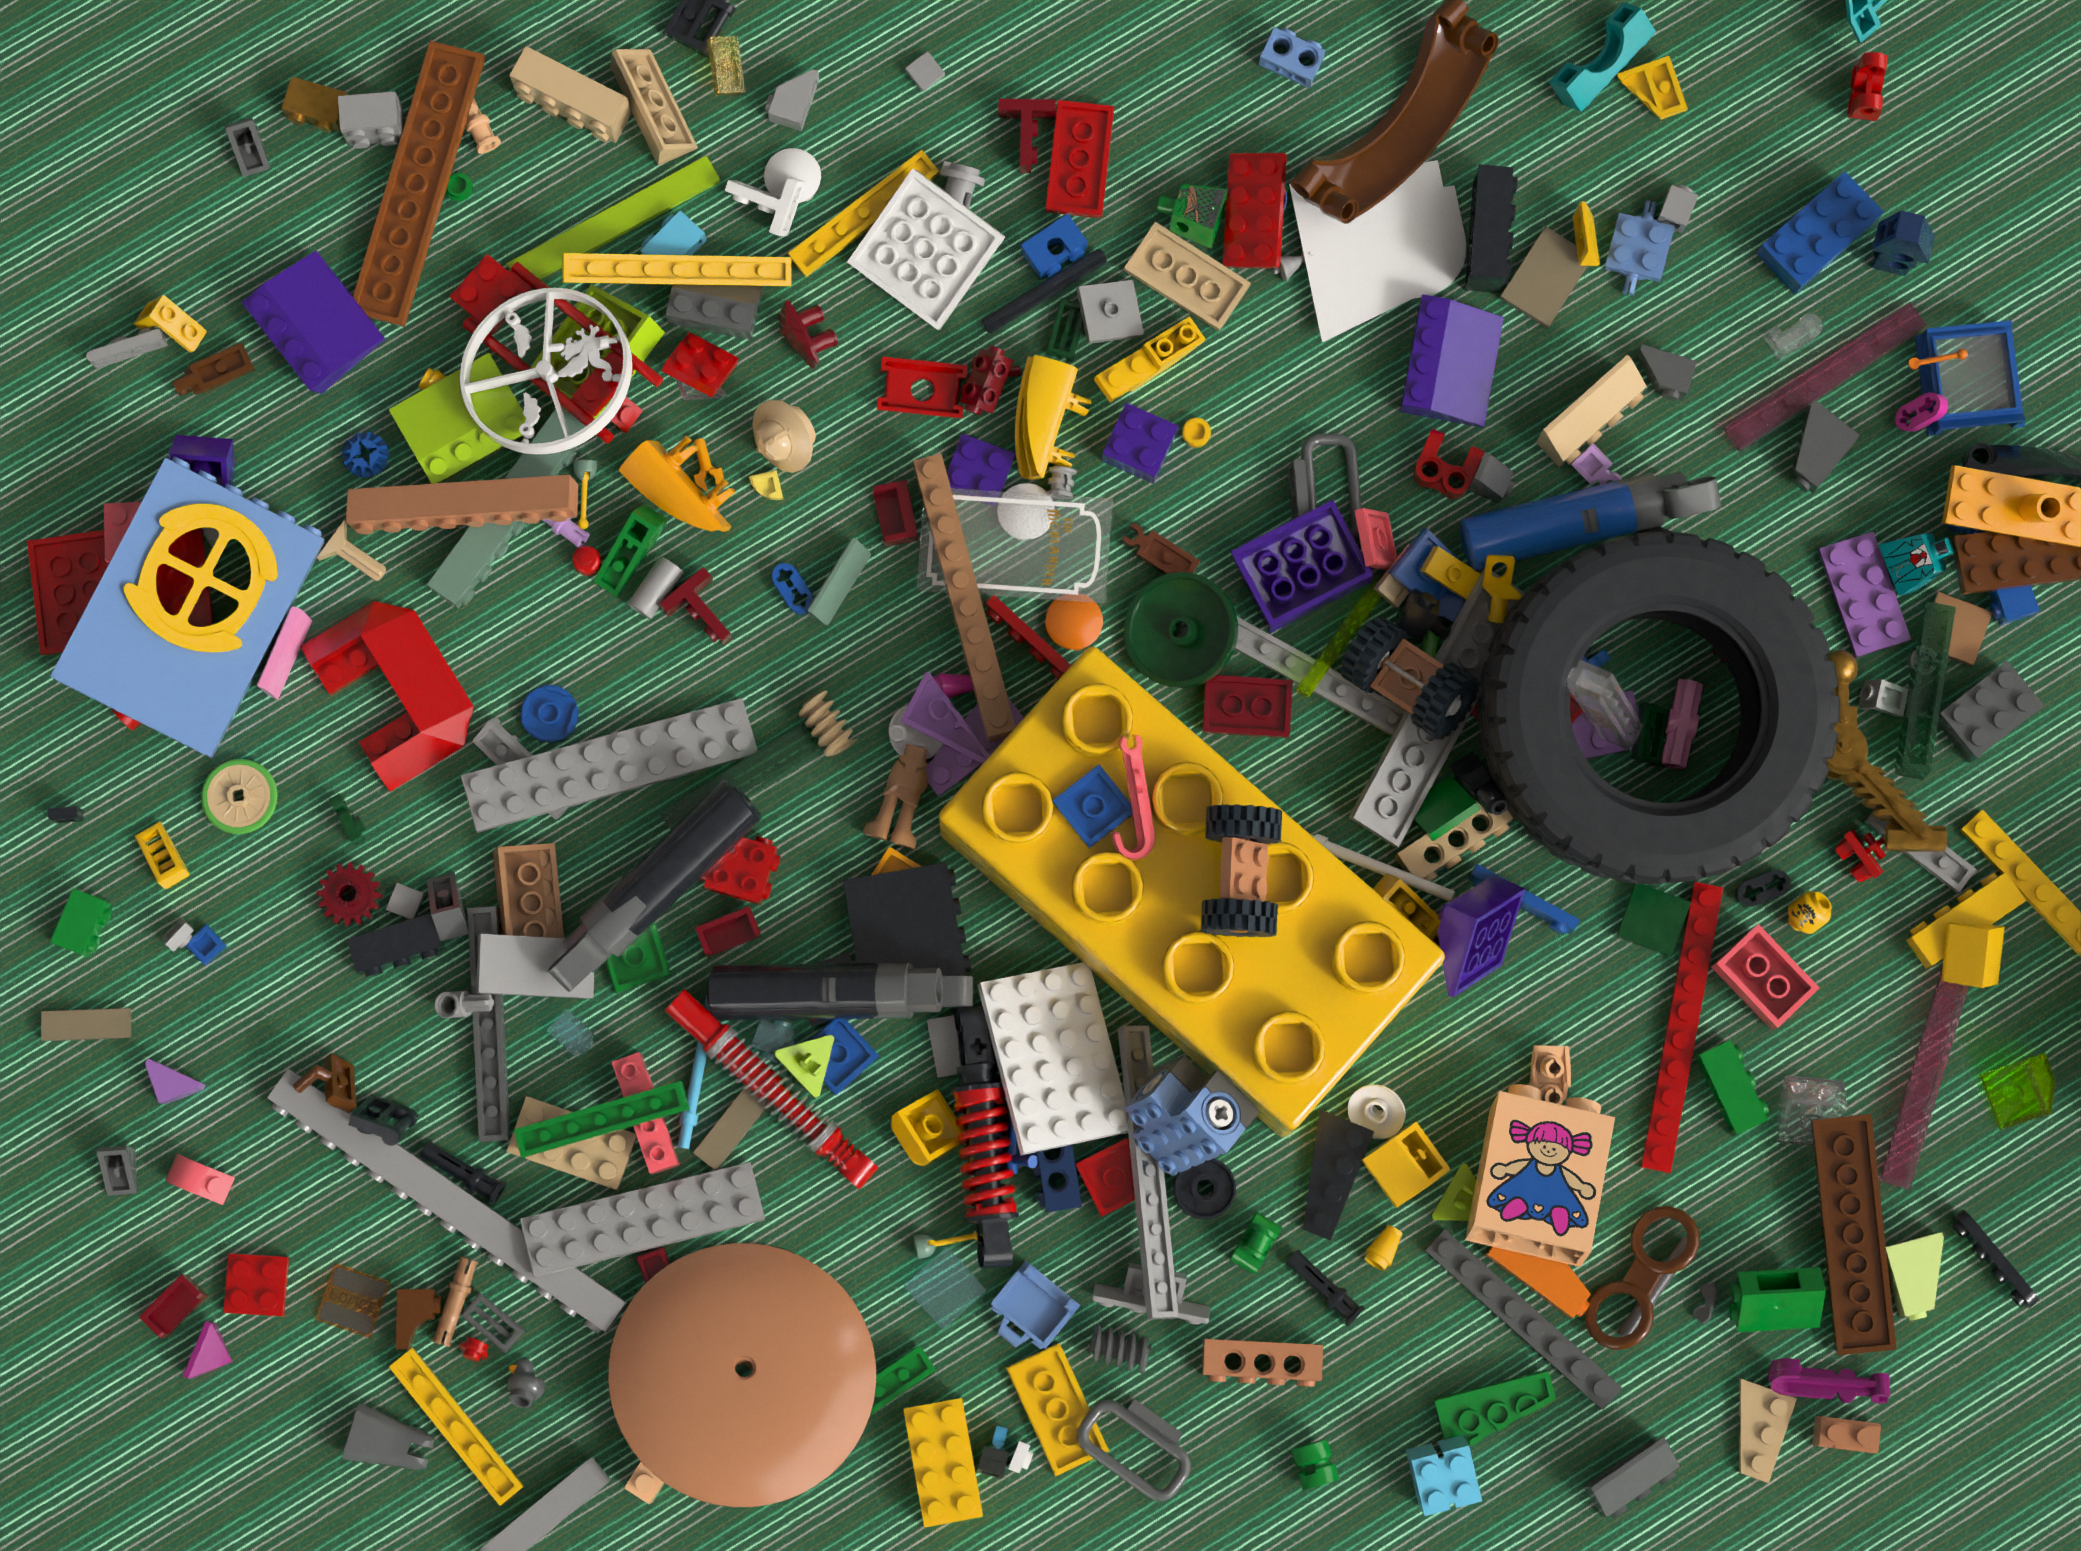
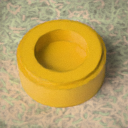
(1196, 432)

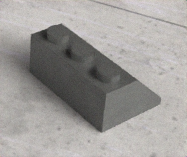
(715, 308)
(1632, 1477)

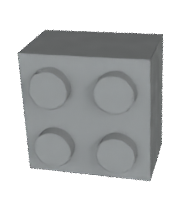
(371, 119)

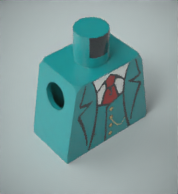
(1915, 560)

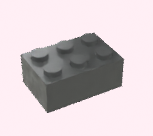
(1988, 711)

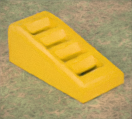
(172, 870)

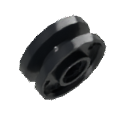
(1222, 1189)

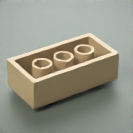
(570, 95)

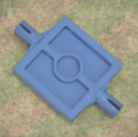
(1639, 247)

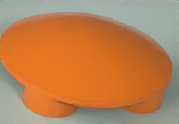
(1073, 623)

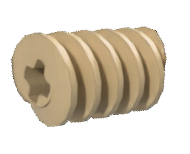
(826, 725)

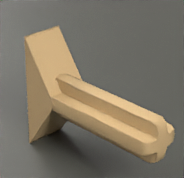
(340, 546)

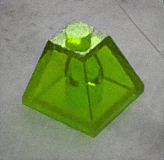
(2020, 1091)

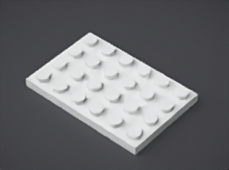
(1054, 1057)

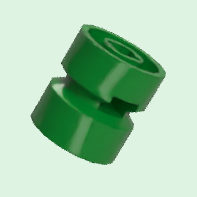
(1315, 1454)

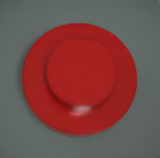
(474, 1349)

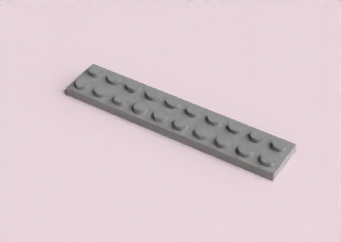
(1413, 755)
(609, 765)

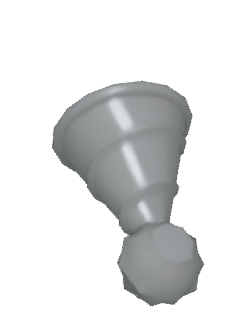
(1289, 265)

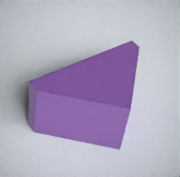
(170, 1084)

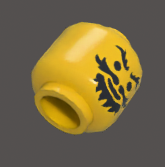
(1809, 912)

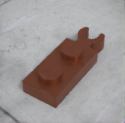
(1161, 552)

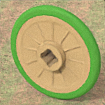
(234, 777)

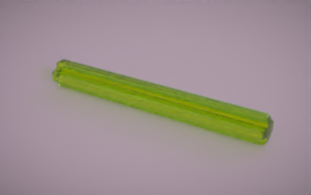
(1338, 641)

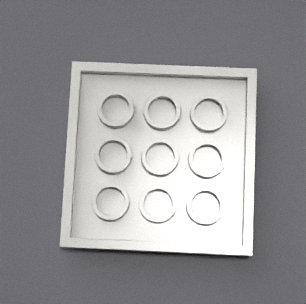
(926, 249)

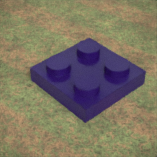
(979, 465)

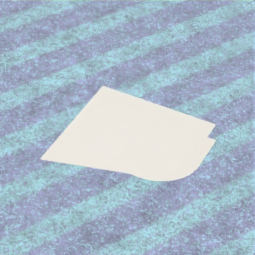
(1385, 256)

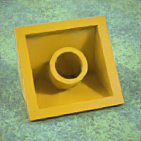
(1972, 954)

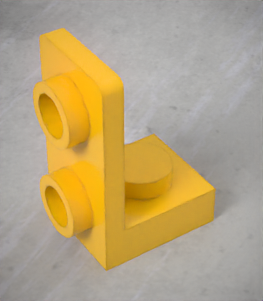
(172, 321)

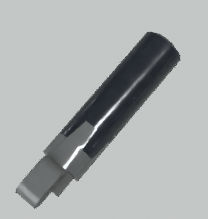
(656, 882)

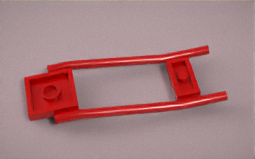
(491, 286)

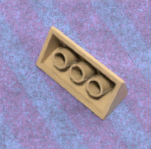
(652, 104)

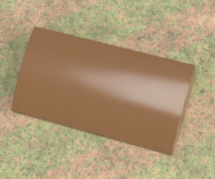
(528, 890)

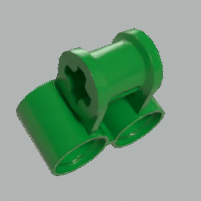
(1255, 1243)

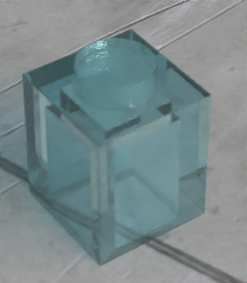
(571, 1033)

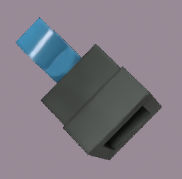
(993, 1458)

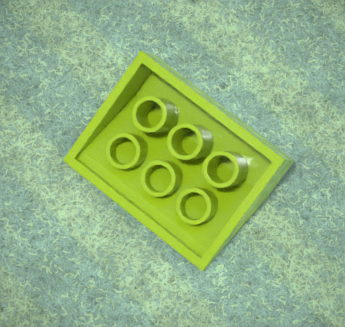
(638, 327)
(444, 431)

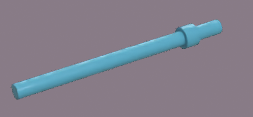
(689, 1118)

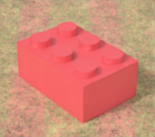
(1765, 977)

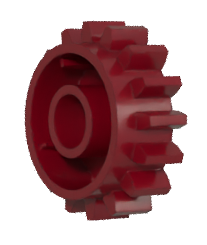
(336, 886)

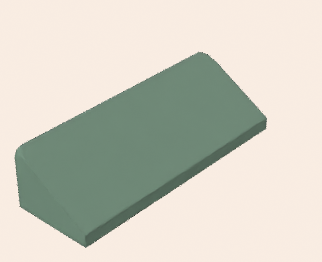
(839, 582)

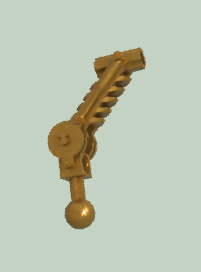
(1849, 764)

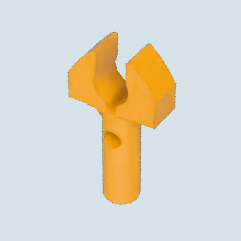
(706, 466)

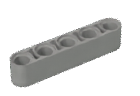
(550, 1509)

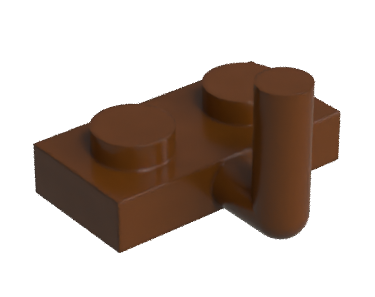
(338, 1080)

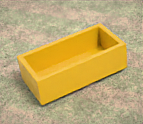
(943, 1462)

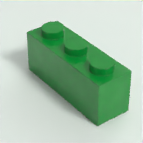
(1732, 1087)

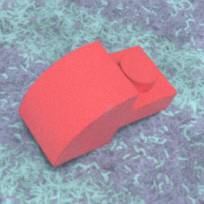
(199, 1179)

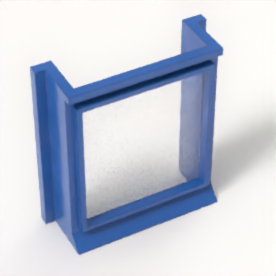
(1979, 388)

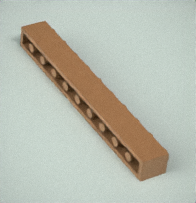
(964, 597)

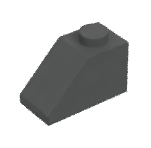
(1667, 372)
(1492, 479)
(447, 907)

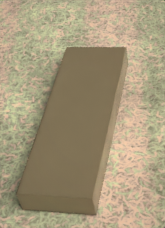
(86, 1024)
(730, 1129)

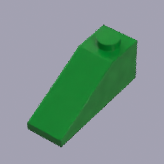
(630, 549)

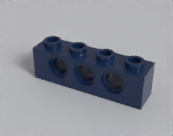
(1068, 1196)

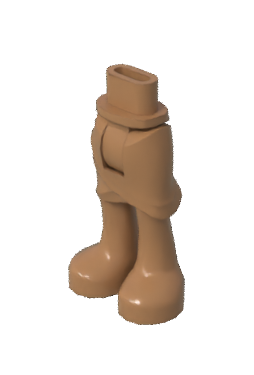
(906, 782)

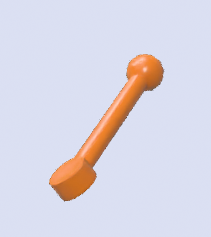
(1914, 363)

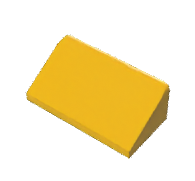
(1585, 236)

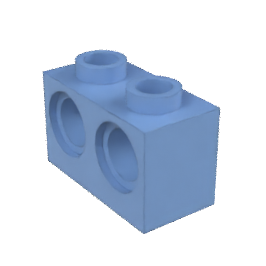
(1288, 63)

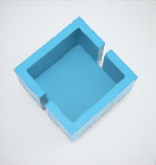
(1444, 1478)

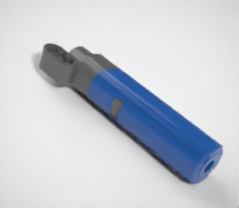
(1585, 516)

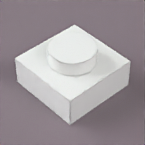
(1021, 1457)

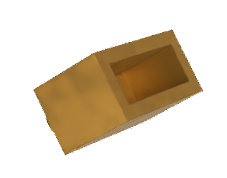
(312, 104)

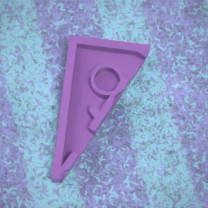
(937, 718)

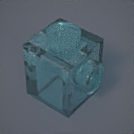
(772, 1037)

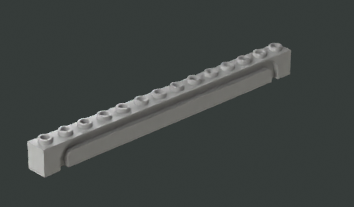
(446, 1200)

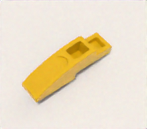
(1150, 360)

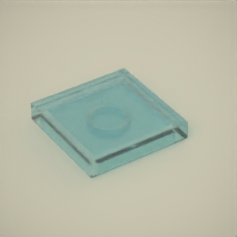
(945, 1288)

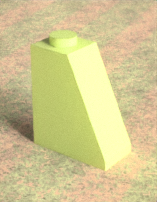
(1915, 1274)

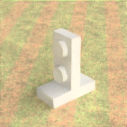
(784, 205)

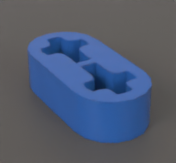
(787, 593)

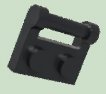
(689, 19)
(374, 1115)

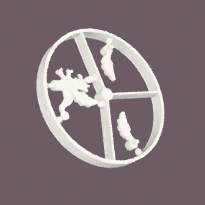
(586, 348)

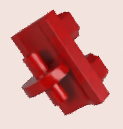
(1869, 866)

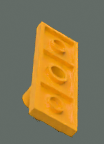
(2013, 506)

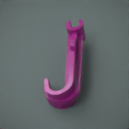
(1791, 1380)

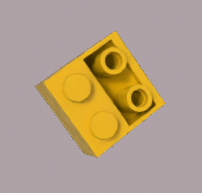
(1406, 1164)

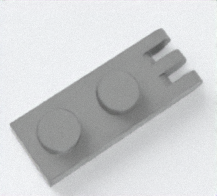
(125, 348)

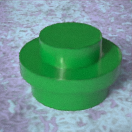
(459, 187)

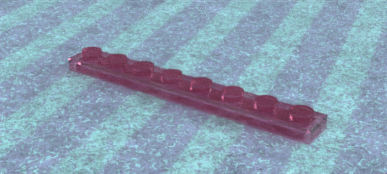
(1824, 377)
(1923, 1084)

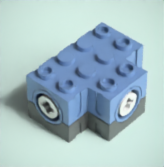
(1188, 1115)

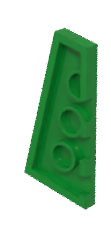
(1492, 1406)

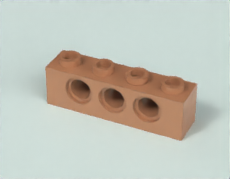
(1309, 1357)

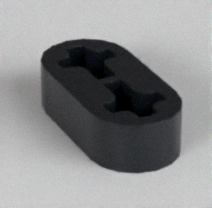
(1760, 882)

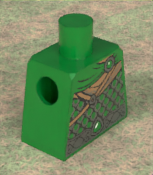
(1195, 212)

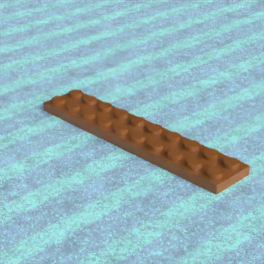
(418, 182)

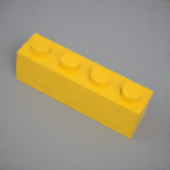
(1981, 907)

